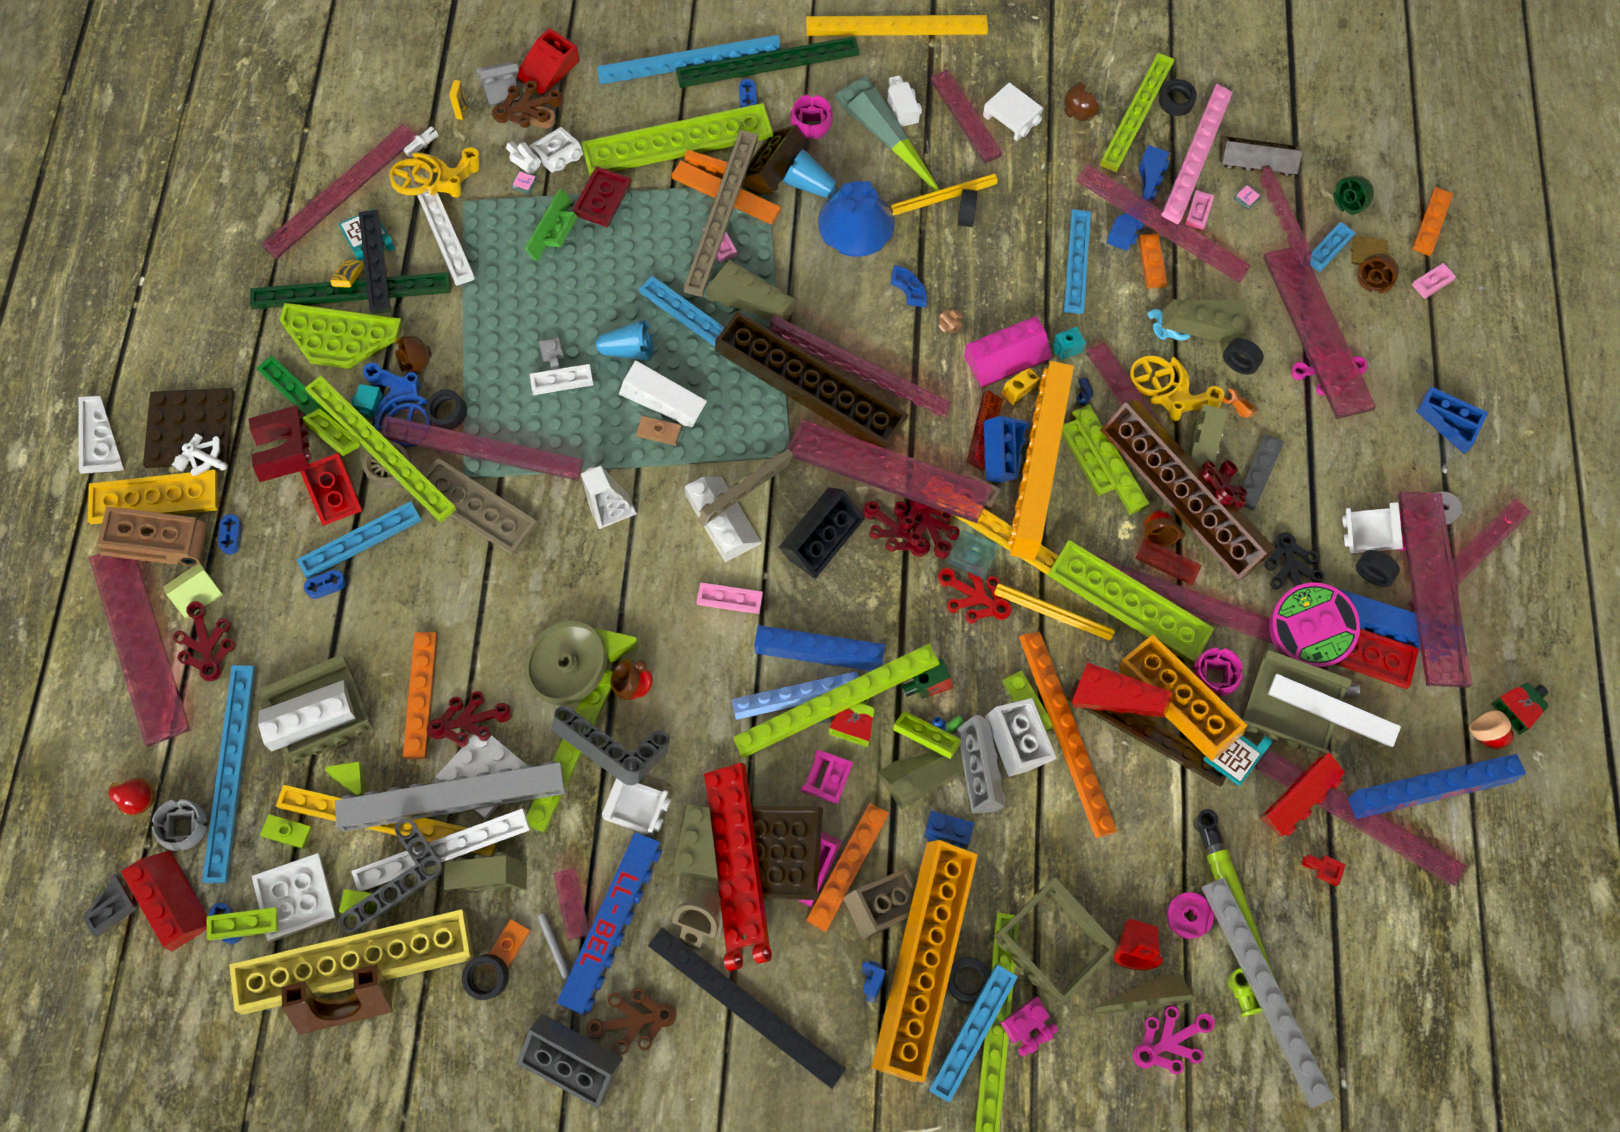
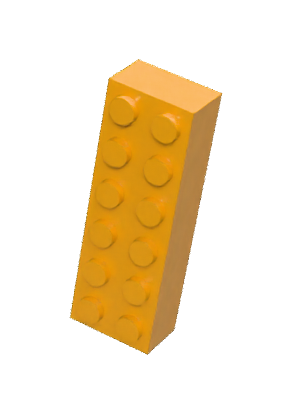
(1193, 706)

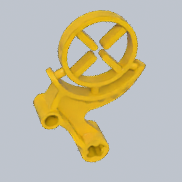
(448, 179)
(1179, 399)

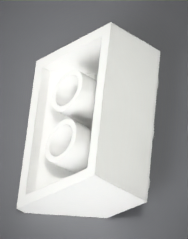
(1020, 736)

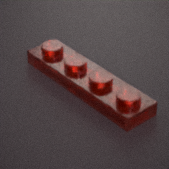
(989, 408)

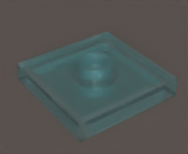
(973, 554)

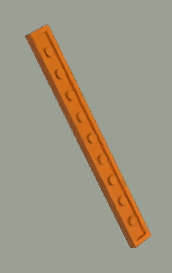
(1068, 735)

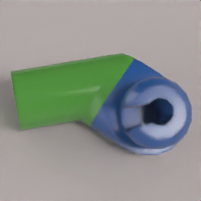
(950, 726)

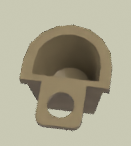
(698, 916)

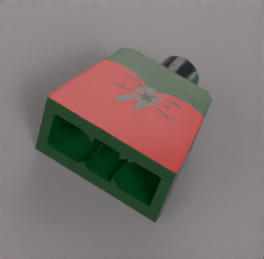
(937, 681)
(1523, 706)

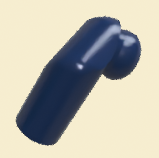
(1086, 393)

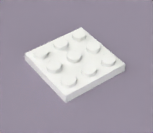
(478, 758)
(299, 893)

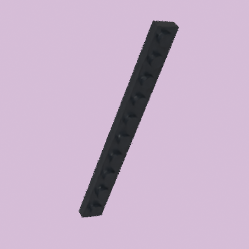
(747, 1008)

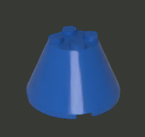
(856, 220)

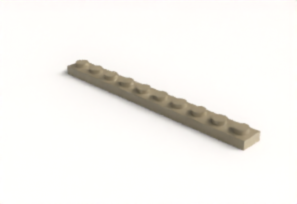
(721, 214)

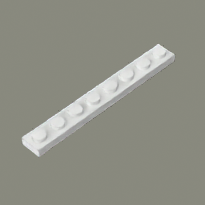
(443, 232)
(445, 848)

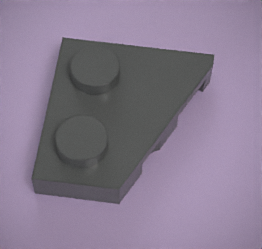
(109, 907)

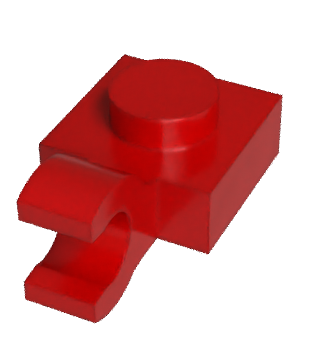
(1327, 868)

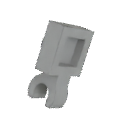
(551, 352)

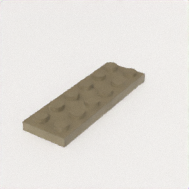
(481, 508)

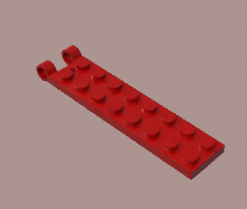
(737, 865)

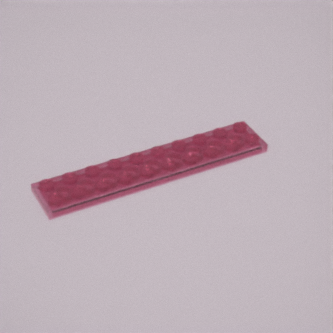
(1319, 334)
(890, 471)
(1434, 590)
(140, 648)

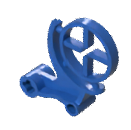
(401, 390)

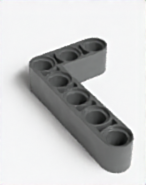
(607, 752)
(399, 882)

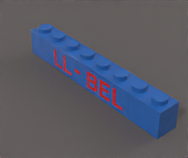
(1436, 786)
(609, 924)

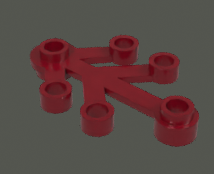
(1224, 491)
(896, 530)
(942, 547)
(205, 644)
(466, 720)

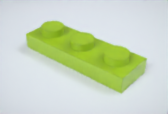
(331, 432)
(1020, 689)
(927, 734)
(243, 923)

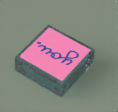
(524, 182)
(1247, 197)

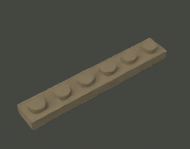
(740, 490)

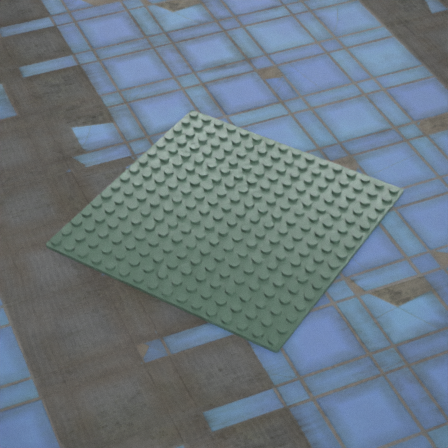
(589, 291)

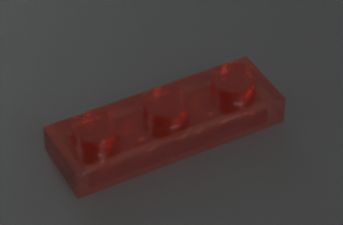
(1168, 562)

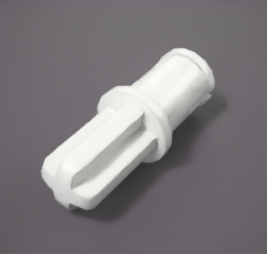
(421, 142)

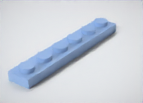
(787, 696)

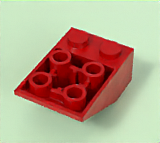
(548, 61)

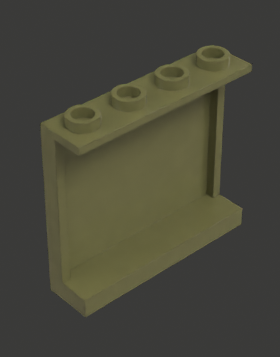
(312, 679)
(1287, 721)

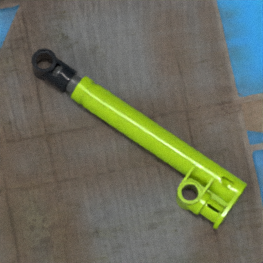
(1223, 868)

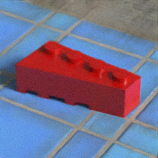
(1115, 692)

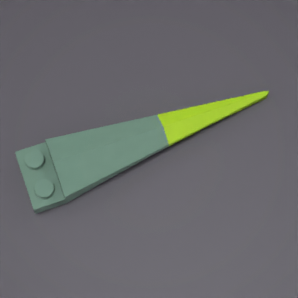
(870, 109)

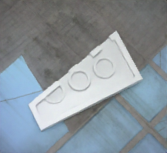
(96, 440)

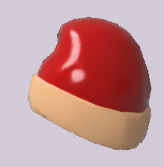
(1493, 730)

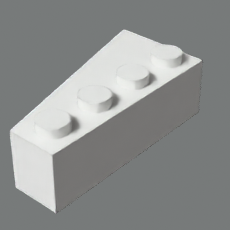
(661, 395)

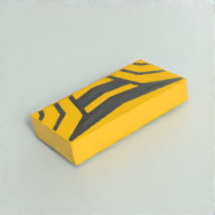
(458, 99)
(347, 273)

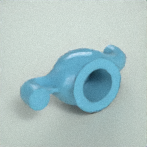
(1164, 333)

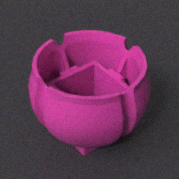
(812, 109)
(1221, 660)

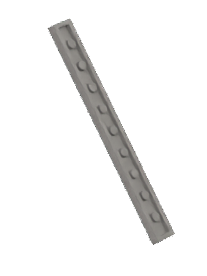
(1267, 993)

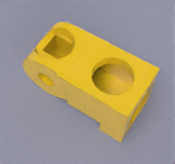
(1020, 385)

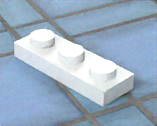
(561, 379)

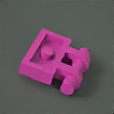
(1023, 1021)

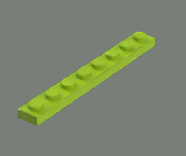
(1137, 112)
(590, 709)

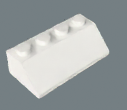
(730, 530)
(306, 716)

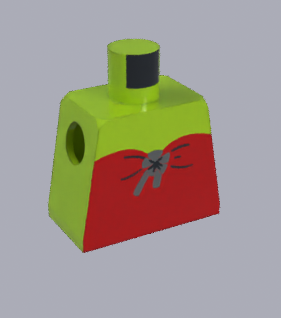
(854, 724)

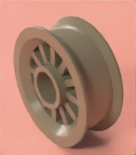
(377, 473)

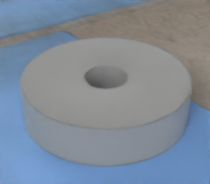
(1452, 506)

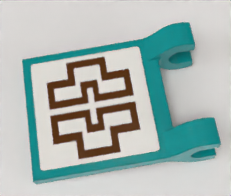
(352, 233)
(1239, 758)

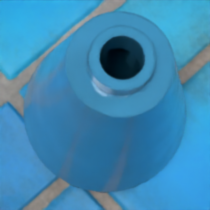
(810, 176)
(627, 342)

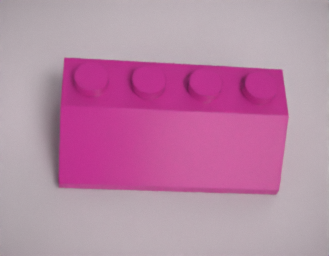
(1008, 351)

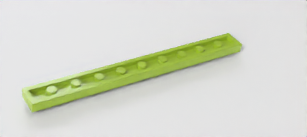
(381, 449)
(836, 700)
(995, 1045)

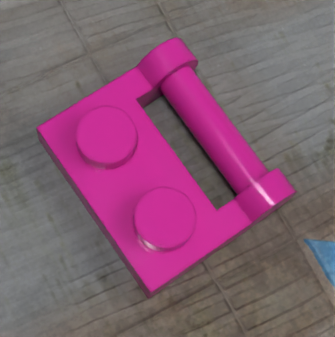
(834, 778)

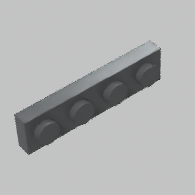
(1261, 469)

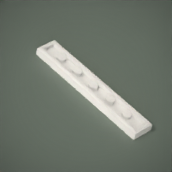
(1334, 710)

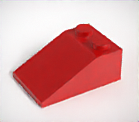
(331, 489)

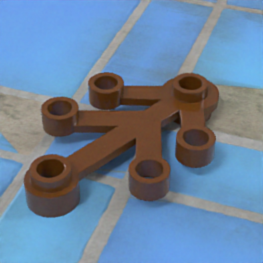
(506, 112)
(635, 1021)

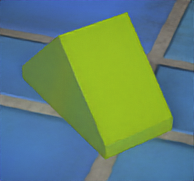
(617, 644)
(350, 776)

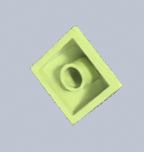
(190, 587)

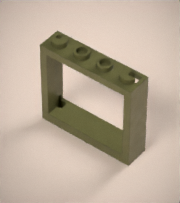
(1081, 918)

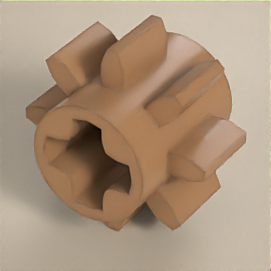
(950, 321)

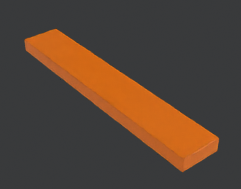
(710, 185)

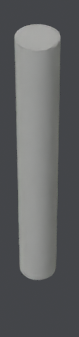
(554, 946)

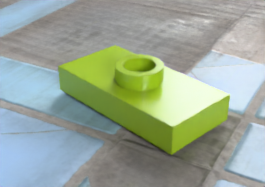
(286, 831)

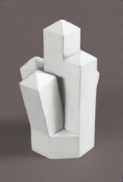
(523, 157)

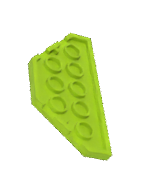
(338, 336)

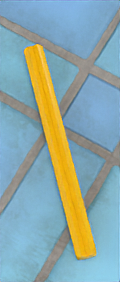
(943, 194)
(1054, 611)

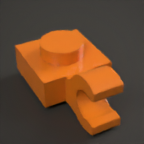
(1243, 406)

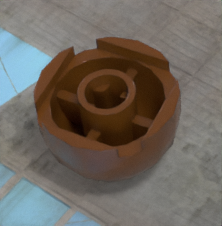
(1080, 103)
(1378, 273)
(412, 354)

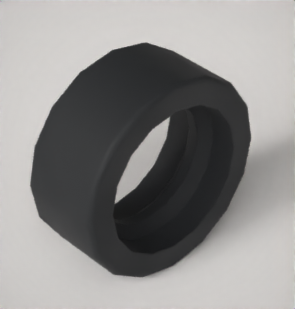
(1183, 87)
(967, 207)
(1246, 348)
(436, 400)
(1377, 568)
(967, 962)
(468, 982)

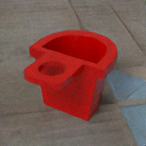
(1138, 946)

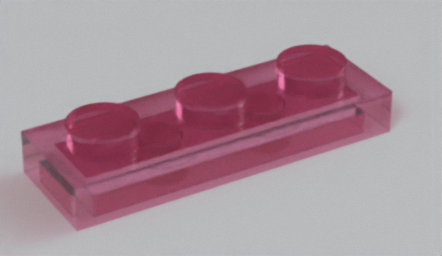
(571, 904)

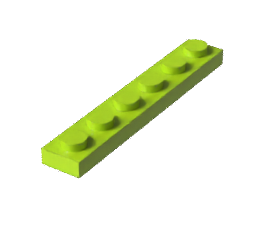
(1127, 487)

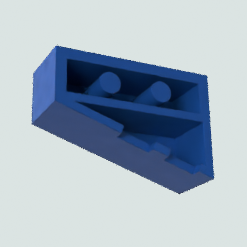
(1452, 417)
(1003, 447)

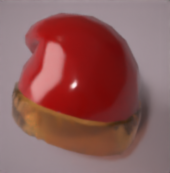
(132, 796)

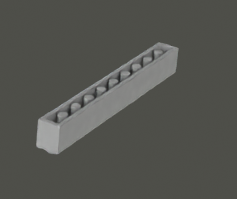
(450, 796)

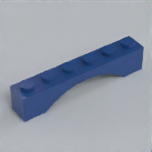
(1125, 226)

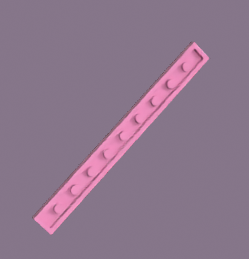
(1196, 154)

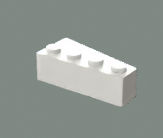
(606, 497)

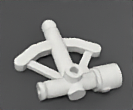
(192, 449)

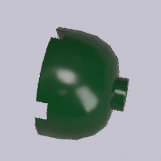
(1353, 194)

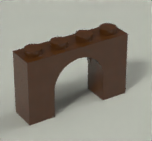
(312, 1013)

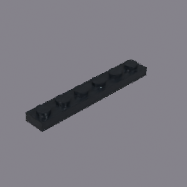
(374, 262)

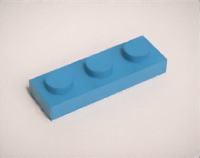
(1331, 246)

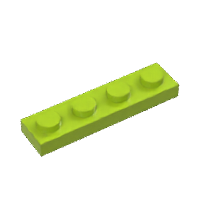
(1088, 458)

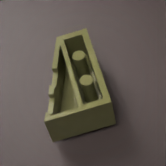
(1206, 435)
(696, 846)
(484, 873)

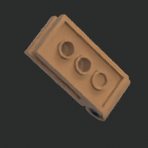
(151, 536)

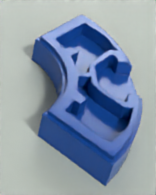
(910, 285)

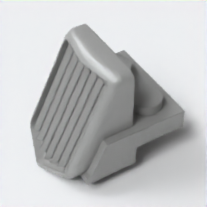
(496, 81)

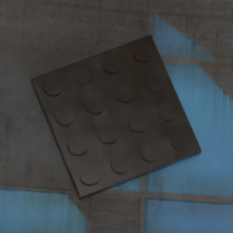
(179, 416)
(788, 850)

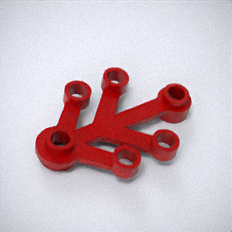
(976, 597)

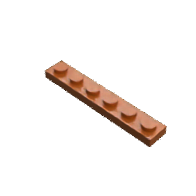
(420, 695)
(847, 867)

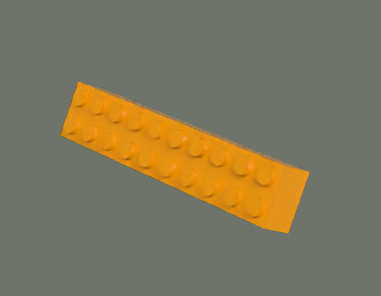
(1040, 461)
(925, 962)

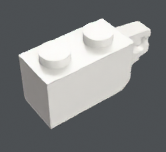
(902, 102)

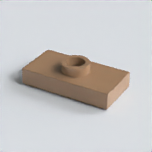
(659, 430)

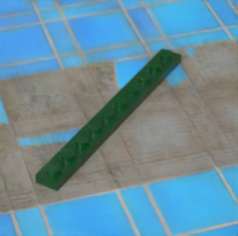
(767, 62)
(325, 293)

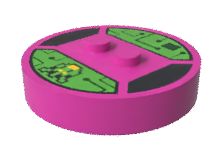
(1314, 625)

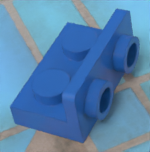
(948, 829)
(874, 981)

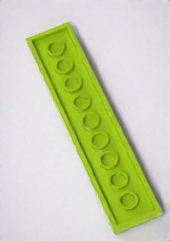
(675, 138)

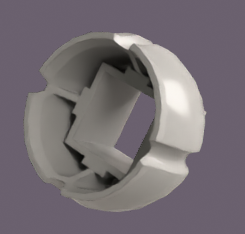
(165, 824)

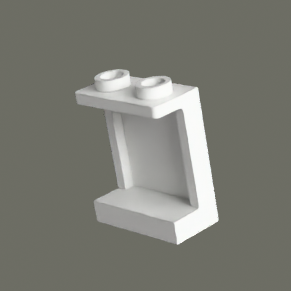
(1014, 110)
(1373, 529)
(636, 807)

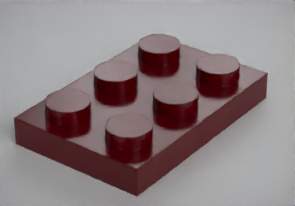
(602, 196)

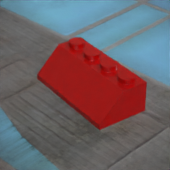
(1303, 794)
(166, 899)

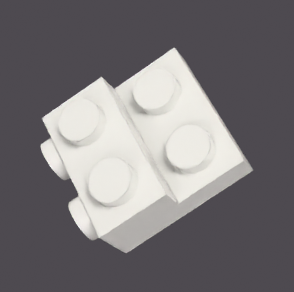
(557, 149)

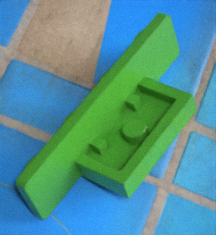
(553, 226)

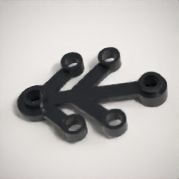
(1292, 565)

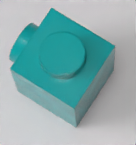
(1068, 343)
(367, 400)

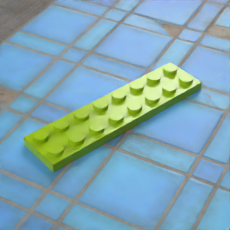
(1130, 601)

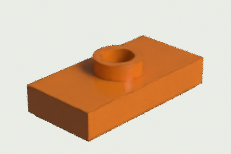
(510, 942)

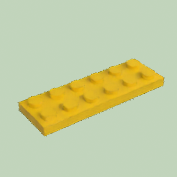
(159, 494)

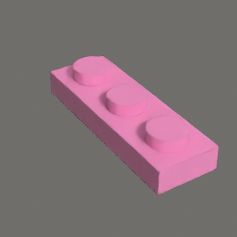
(729, 598)

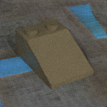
(881, 903)

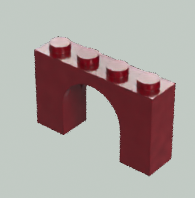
(290, 456)

